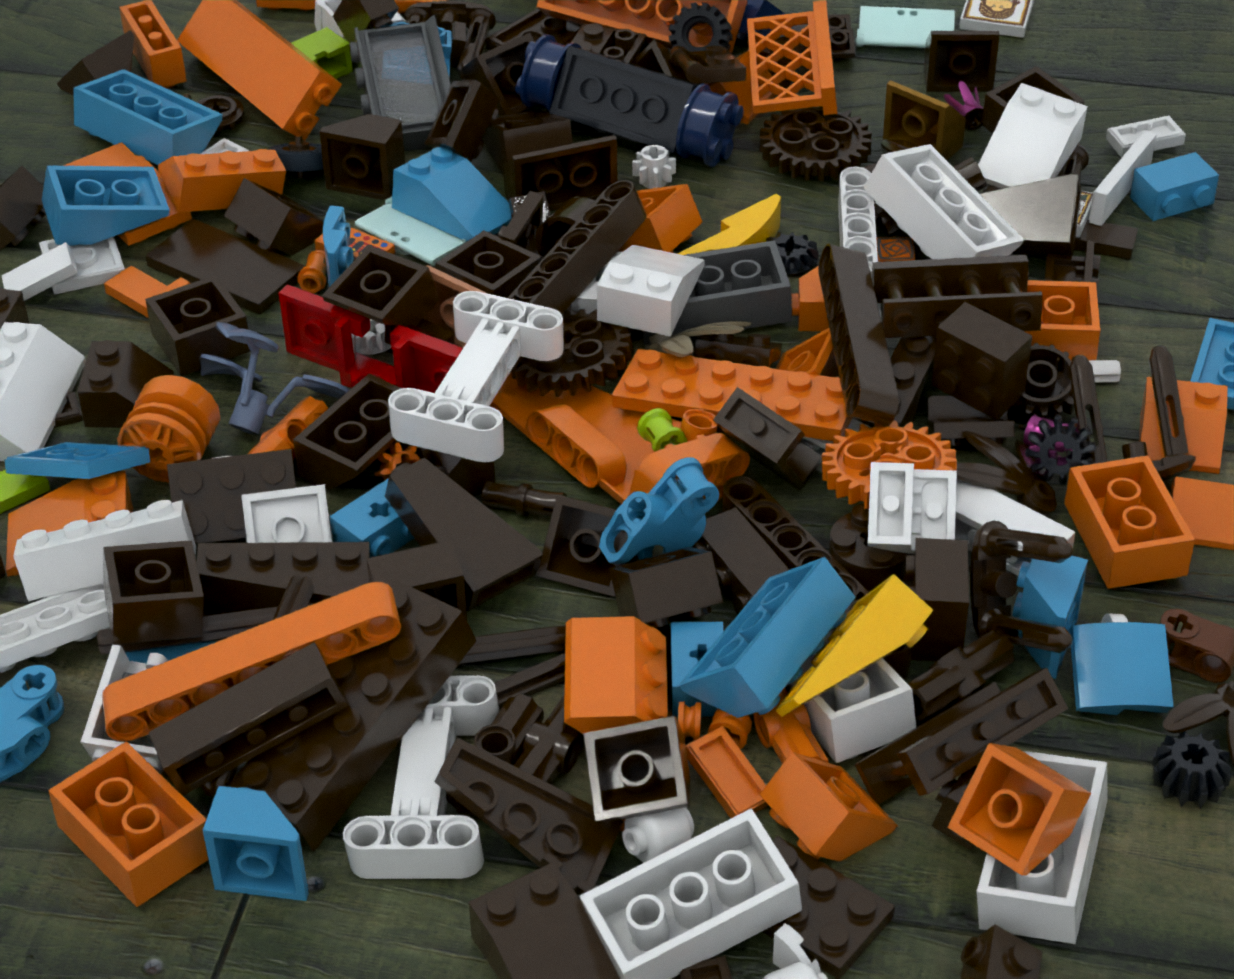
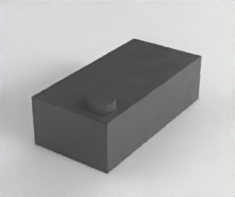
(738, 285)

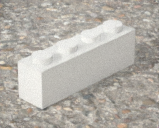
(74, 555)

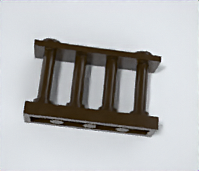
(926, 292)
(959, 736)

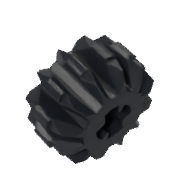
(1071, 440)
(1191, 768)

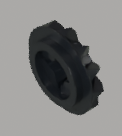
(803, 254)

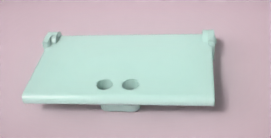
(901, 26)
(409, 234)

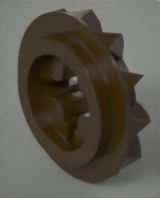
(229, 107)

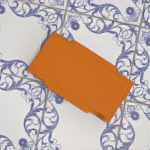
(122, 156)

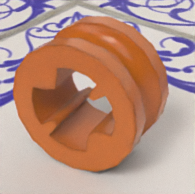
(690, 719)
(736, 727)

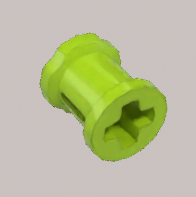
(660, 429)

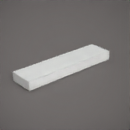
(1120, 178)

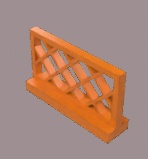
(816, 38)

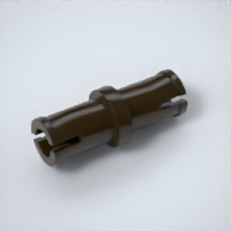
(521, 499)

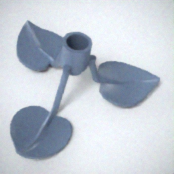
(252, 405)

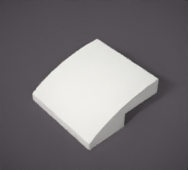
(910, 505)

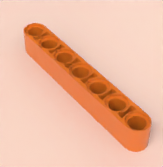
(336, 625)

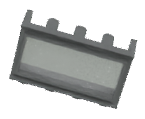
(402, 76)

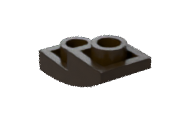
(841, 36)

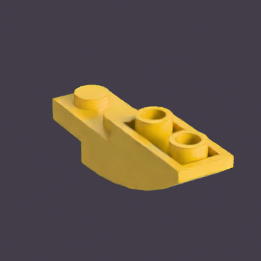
(744, 227)

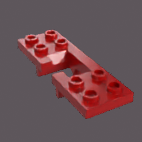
(327, 337)

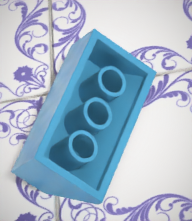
(143, 116)
(770, 640)

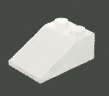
(1032, 138)
(646, 289)
(861, 710)

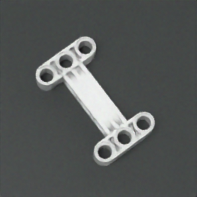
(458, 413)
(418, 834)

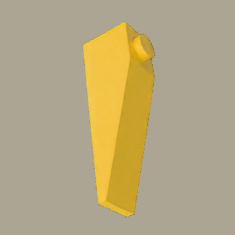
(871, 631)

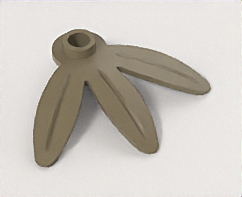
(681, 344)

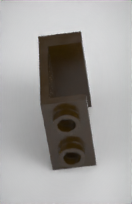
(768, 438)

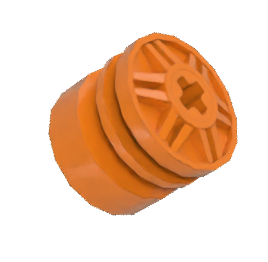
(171, 420)

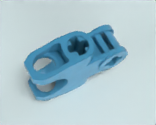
(665, 516)
(26, 717)

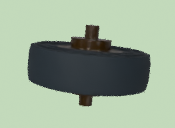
(300, 156)

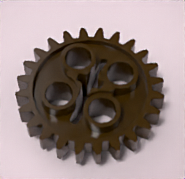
(814, 142)
(589, 355)

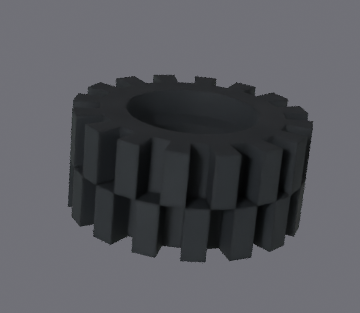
(696, 15)

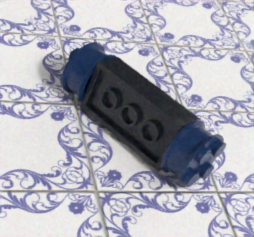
(629, 100)

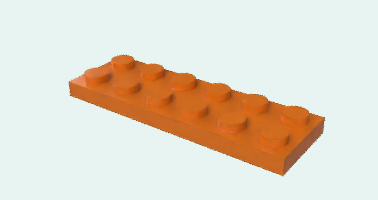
(691, 382)

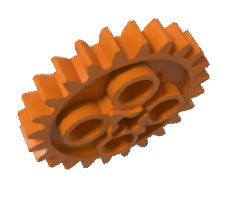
(849, 458)

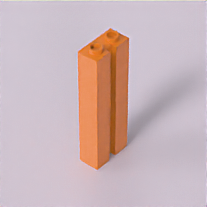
(259, 64)

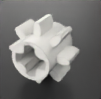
(654, 166)

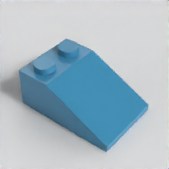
(449, 195)
(100, 201)

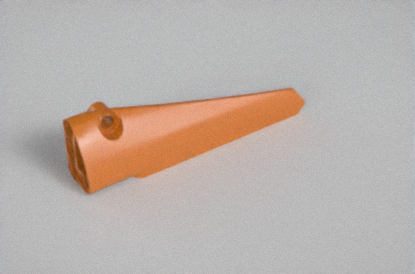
(603, 442)

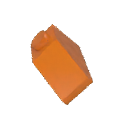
(809, 303)

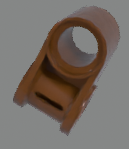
(1201, 645)

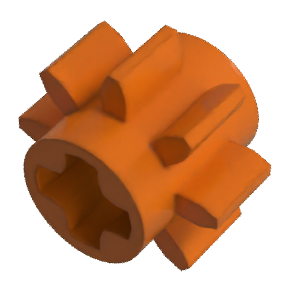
(397, 457)

